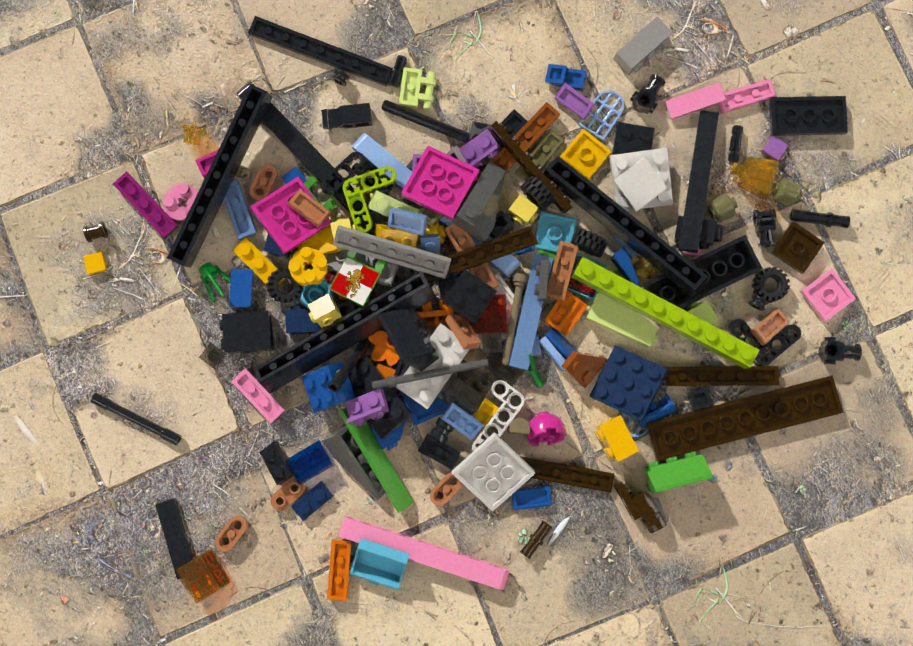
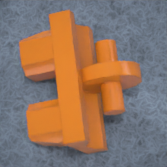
(427, 313)

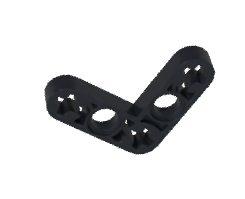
(357, 169)
(762, 349)

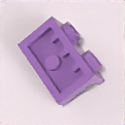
(480, 148)
(367, 406)

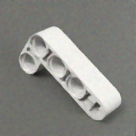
(506, 406)

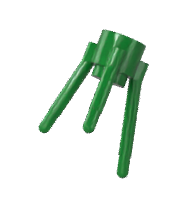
(209, 274)

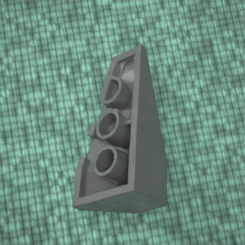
(480, 208)
(348, 454)

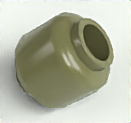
(786, 192)
(722, 207)

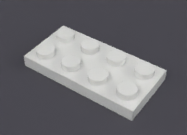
(450, 354)

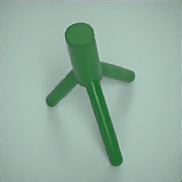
(533, 372)

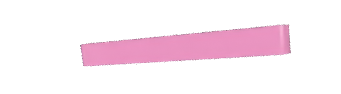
(427, 553)

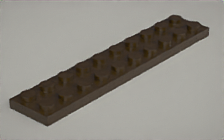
(744, 418)

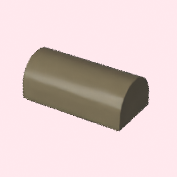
(519, 426)

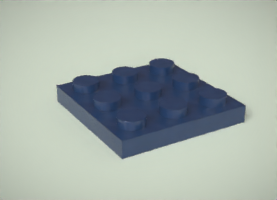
(628, 383)

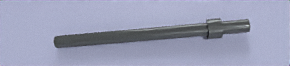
(393, 381)

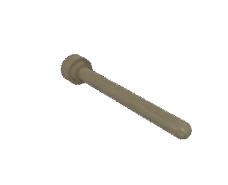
(520, 283)

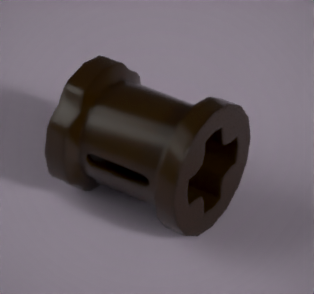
(95, 232)

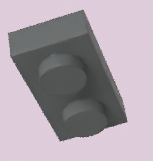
(541, 288)

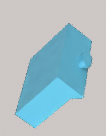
(379, 564)

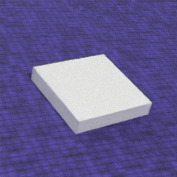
(640, 184)

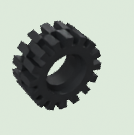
(537, 193)
(589, 242)
(782, 284)
(273, 288)

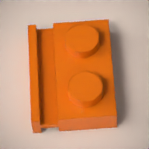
(565, 314)

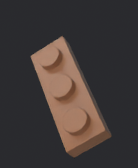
(561, 271)

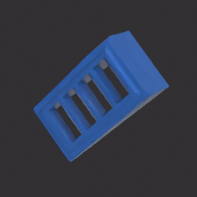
(624, 265)

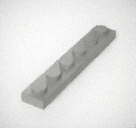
(391, 251)

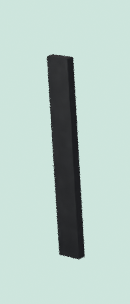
(320, 51)
(698, 182)

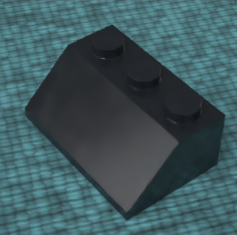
(409, 338)

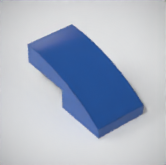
(560, 74)

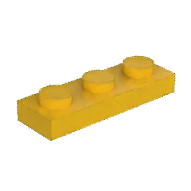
(255, 260)

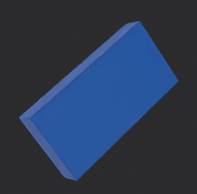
(532, 498)

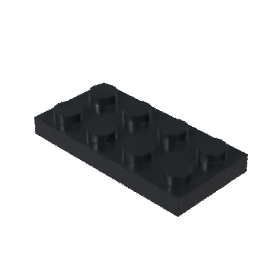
(808, 115)
(361, 380)

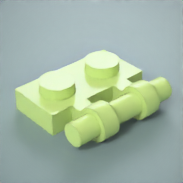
(410, 88)

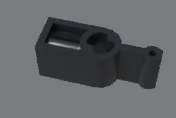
(347, 116)

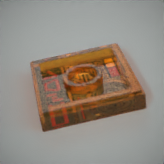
(203, 575)

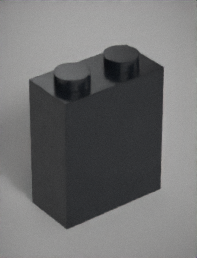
(246, 332)

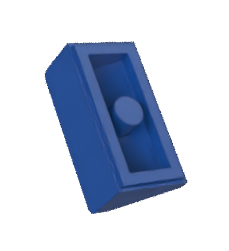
(241, 288)
(560, 343)
(658, 411)

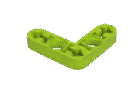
(358, 195)

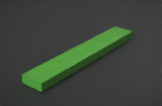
(379, 463)

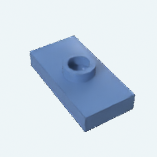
(407, 221)
(462, 421)

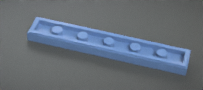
(528, 319)

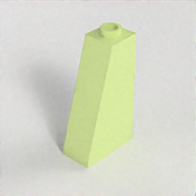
(621, 320)

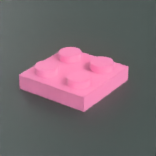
(827, 295)

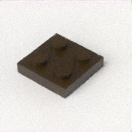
(797, 247)

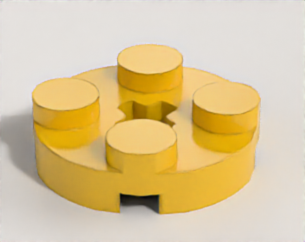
(306, 256)

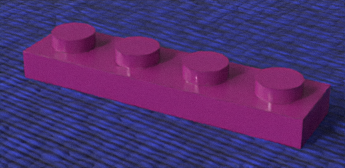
(145, 205)

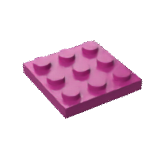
(440, 183)
(281, 221)

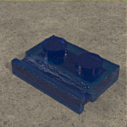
(310, 462)

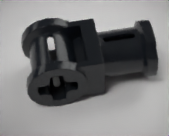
(765, 224)

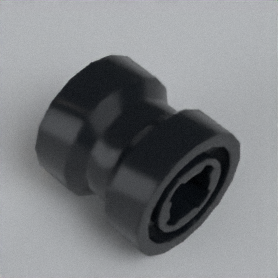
(441, 430)

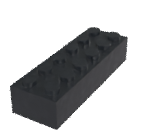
(722, 266)

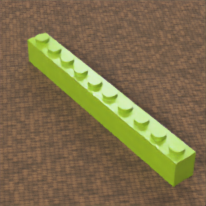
(665, 313)

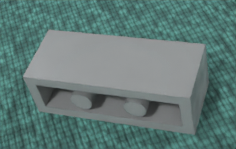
(643, 46)

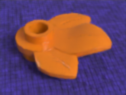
(384, 349)

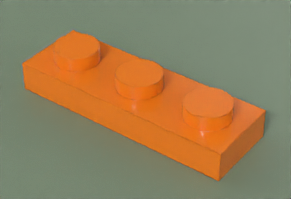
(339, 569)

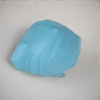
(314, 292)

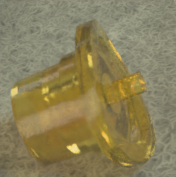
(192, 133)
(644, 268)

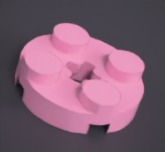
(172, 201)

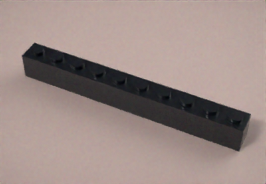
(220, 176)
(626, 227)
(342, 334)

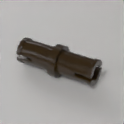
(536, 539)

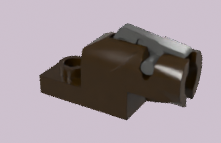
(642, 506)

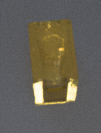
(756, 175)

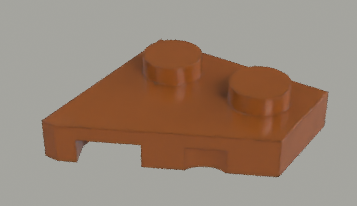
(583, 367)

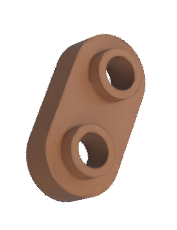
(263, 183)
(446, 488)
(288, 495)
(232, 533)

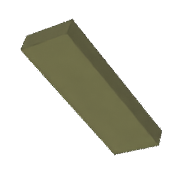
(543, 152)

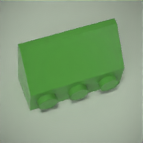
(676, 472)

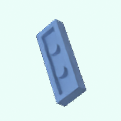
(239, 211)

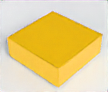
(95, 263)

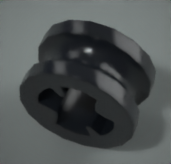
(340, 77)
(758, 302)

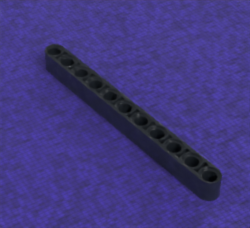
(308, 156)

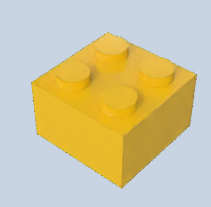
(615, 438)

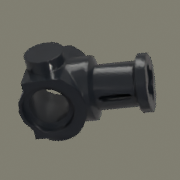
(648, 94)
(840, 351)

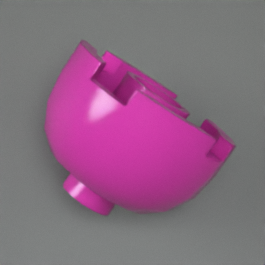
(546, 428)

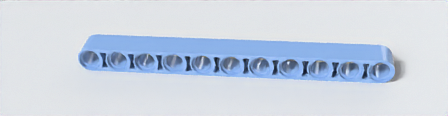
(382, 158)

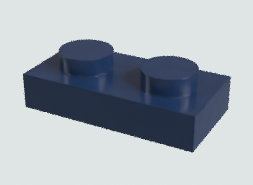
(312, 501)

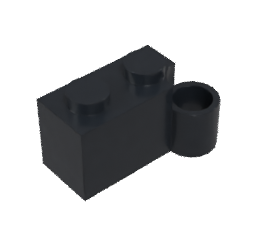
(710, 232)

